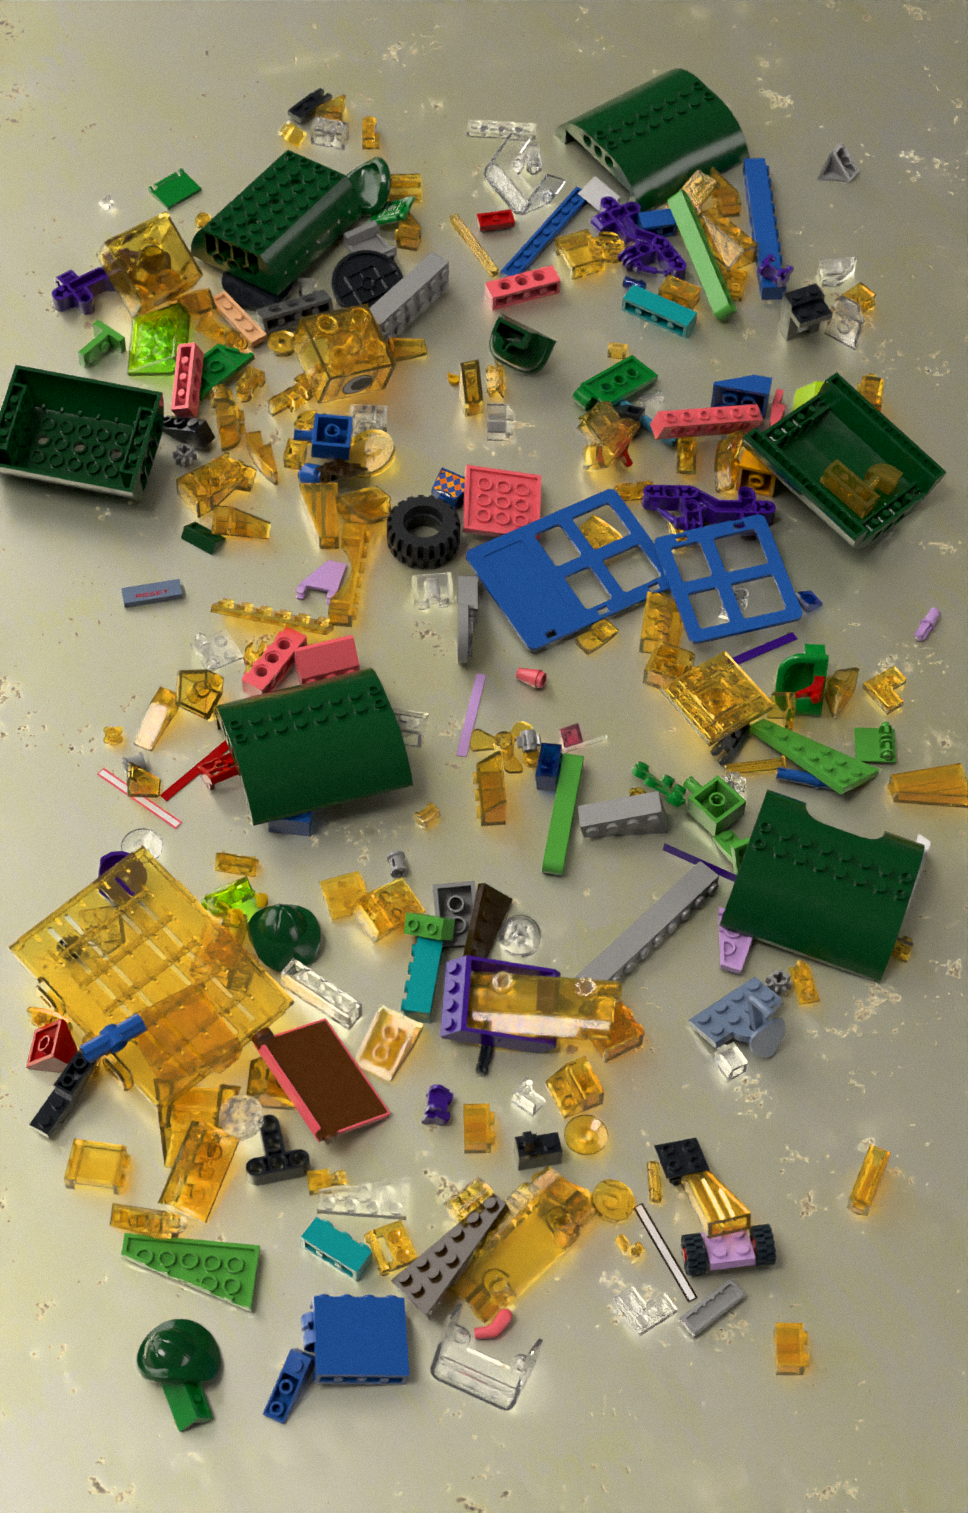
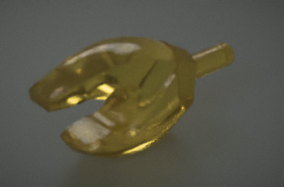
(250, 656)

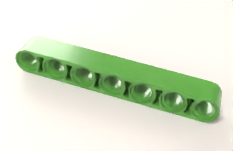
(562, 814)

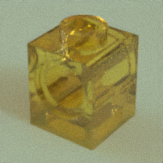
(295, 454)

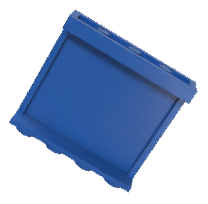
(360, 1340)

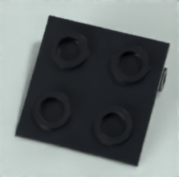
(681, 1159)

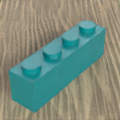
(659, 311)
(423, 979)

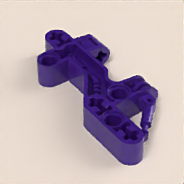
(640, 245)
(80, 290)
(699, 506)

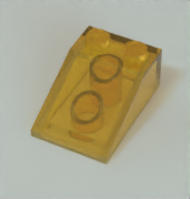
(388, 1042)

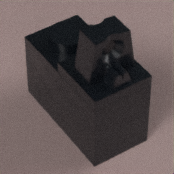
(537, 1150)

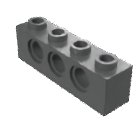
(288, 313)

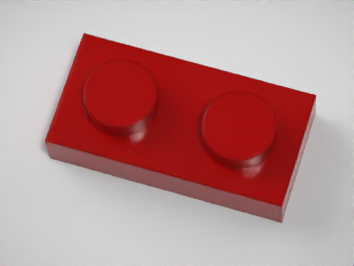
(495, 220)

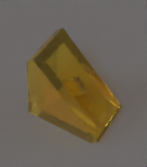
(333, 109)
(141, 782)

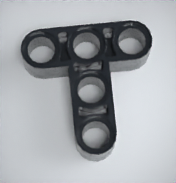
(276, 1157)

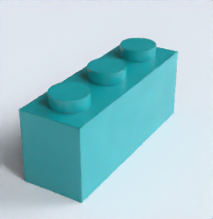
(336, 1248)

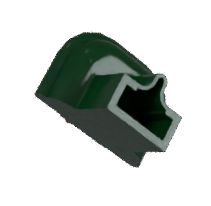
(519, 346)

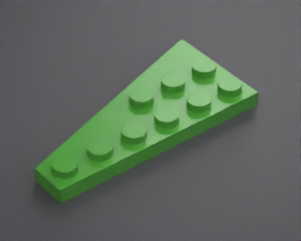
(823, 762)
(210, 1266)

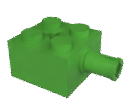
(714, 804)

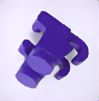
(778, 277)
(437, 1101)

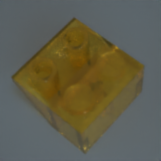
(575, 1088)

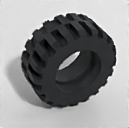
(423, 550)

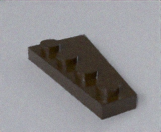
(486, 920)

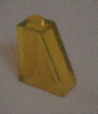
(868, 1180)

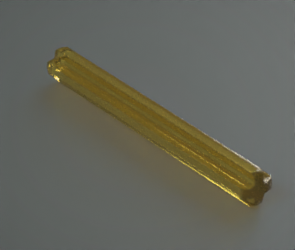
(474, 245)

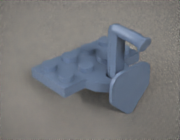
(743, 1016)

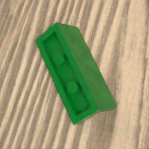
(187, 1404)

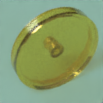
(372, 450)

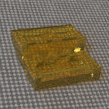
(405, 186)
(598, 532)
(341, 893)

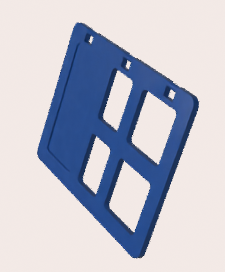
(534, 589)

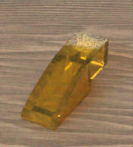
(262, 456)

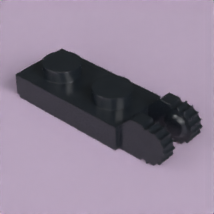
(308, 105)
(730, 744)

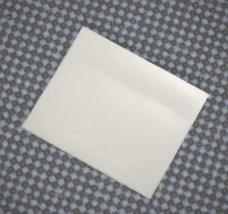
(595, 191)

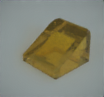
(617, 350)

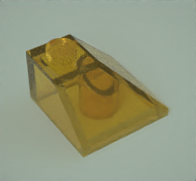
(197, 302)
(840, 689)
(198, 691)

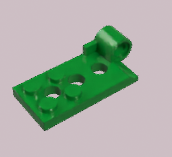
(592, 389)

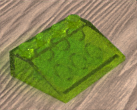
(156, 341)

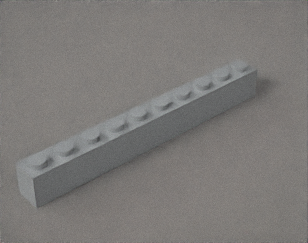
(652, 926)

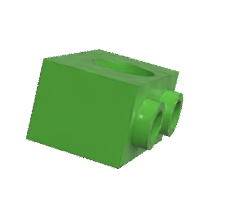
(429, 926)

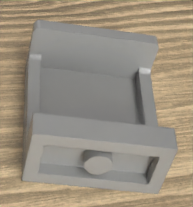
(367, 238)

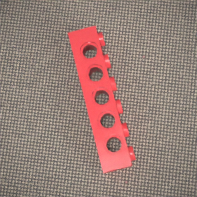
(705, 421)

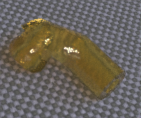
(627, 1248)

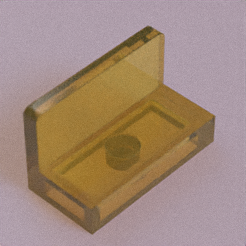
(784, 708)

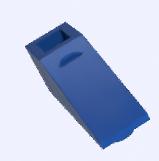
(289, 1384)

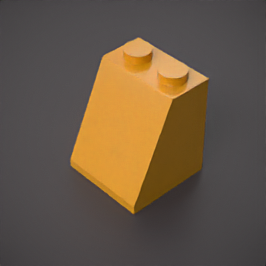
(756, 476)

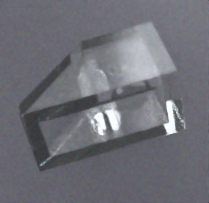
(835, 270)

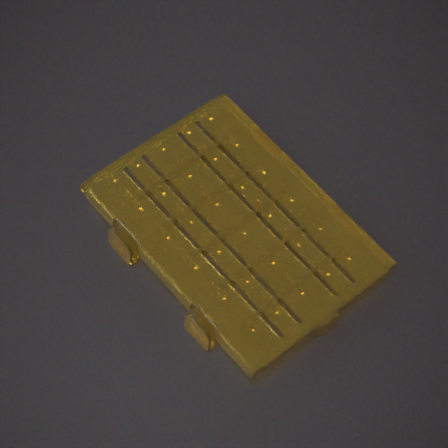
(75, 992)

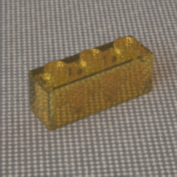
(849, 488)

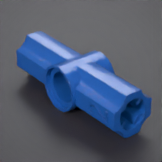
(113, 1038)

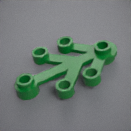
(674, 796)

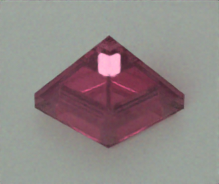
(571, 735)

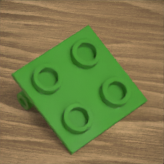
(875, 744)

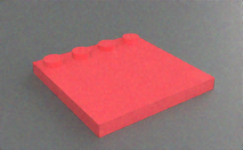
(499, 500)

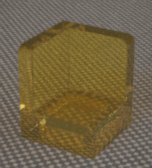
(292, 133)

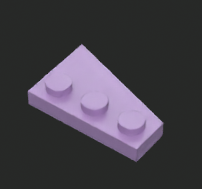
(732, 947)

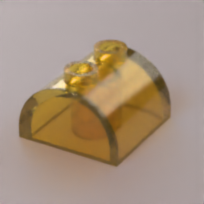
(229, 423)

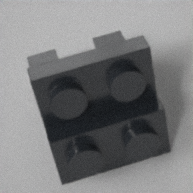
(803, 311)

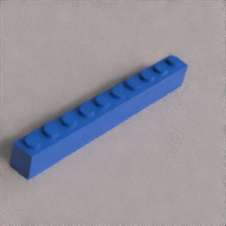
(762, 222)

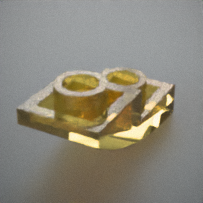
(42, 1017)

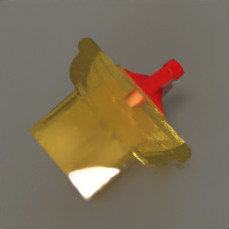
(606, 437)

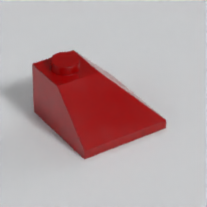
(51, 1048)

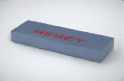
(152, 593)

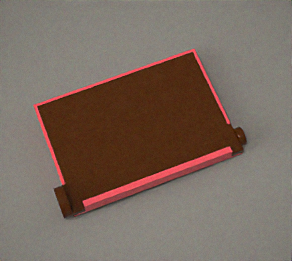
(321, 1079)

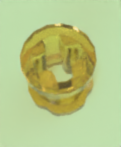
(426, 815)

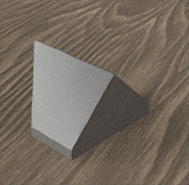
(838, 166)

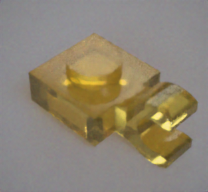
(322, 1179)

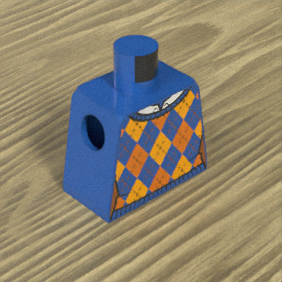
(449, 487)

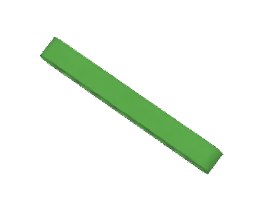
(702, 256)

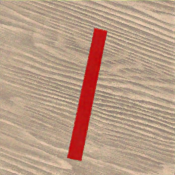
(193, 772)

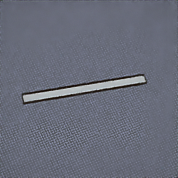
(665, 1252)

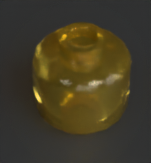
(219, 391)

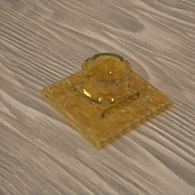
(717, 698)

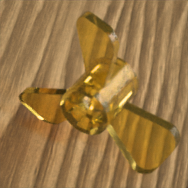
(501, 742)

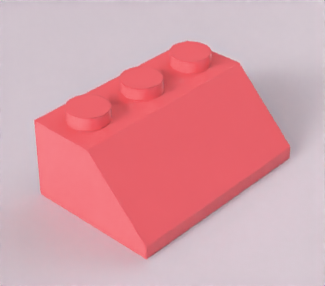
(326, 659)

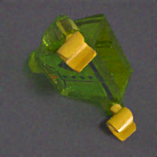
(230, 896)

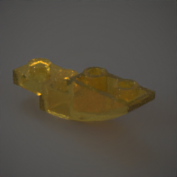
(292, 397)
(686, 455)
(727, 461)

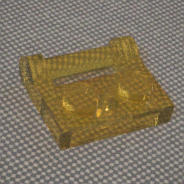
(698, 183)
(397, 1244)

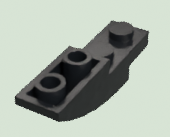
(64, 1096)

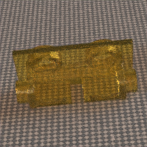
(495, 375)
(631, 491)
(236, 864)
(803, 983)

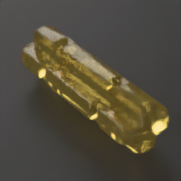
(654, 1182)

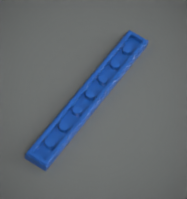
(545, 234)

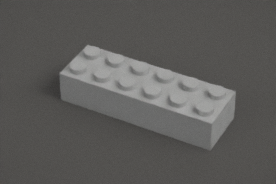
(411, 295)

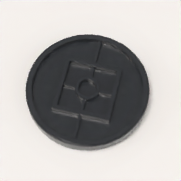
(363, 278)
(251, 296)

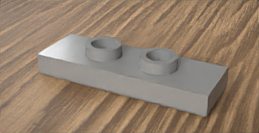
(712, 1307)

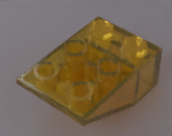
(208, 485)
(386, 908)

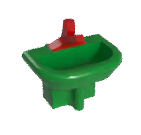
(805, 676)

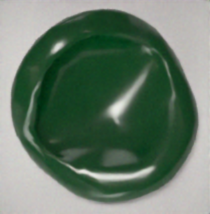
(372, 184)
(284, 934)
(178, 1353)

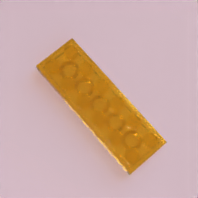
(267, 615)

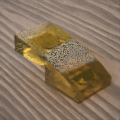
(597, 637)

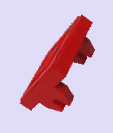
(213, 766)

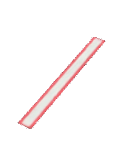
(144, 801)

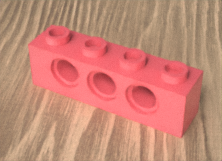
(522, 287)
(187, 380)
(273, 663)

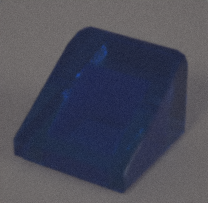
(808, 600)

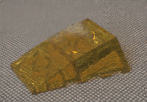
(195, 1105)

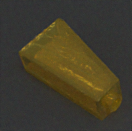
(320, 509)
(931, 786)
(715, 1205)

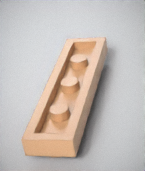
(239, 319)

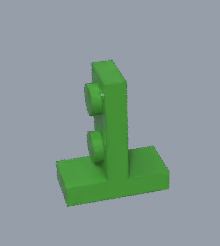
(104, 338)
(731, 847)

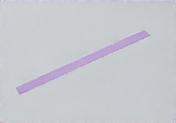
(471, 715)

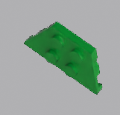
(220, 365)

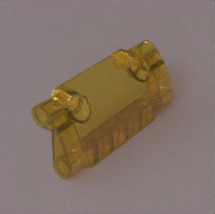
(543, 1006)
(534, 1232)

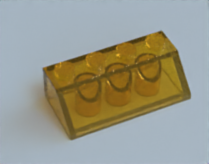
(728, 242)
(198, 1171)

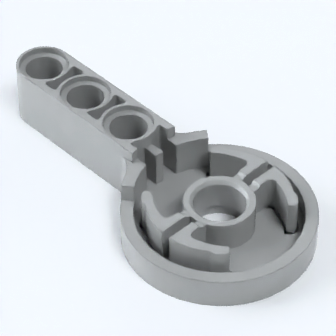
(466, 615)

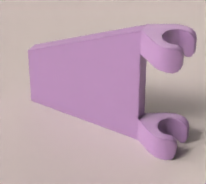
(325, 578)

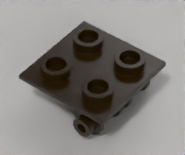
(339, 468)

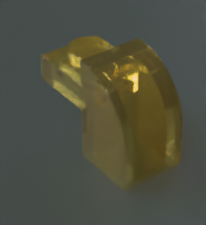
(883, 477)

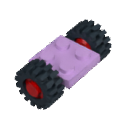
(728, 1250)

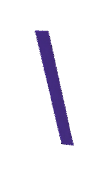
(764, 648)
(694, 860)

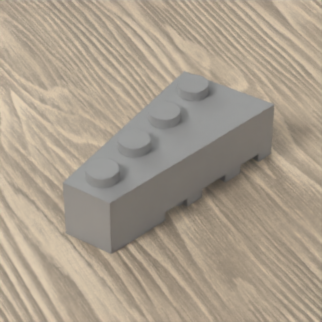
(624, 816)

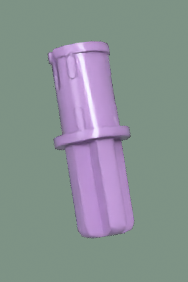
(927, 624)

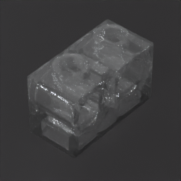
(368, 418)

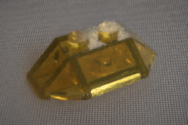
(364, 506)

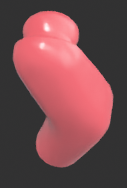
(494, 1329)

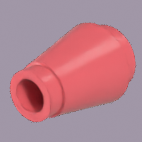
(532, 677)

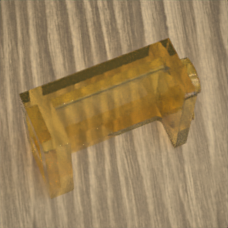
(580, 253)
(97, 1165)

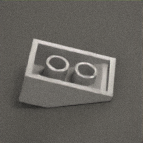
(455, 902)

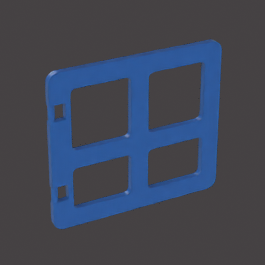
(723, 581)

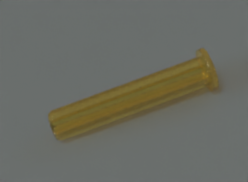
(756, 766)

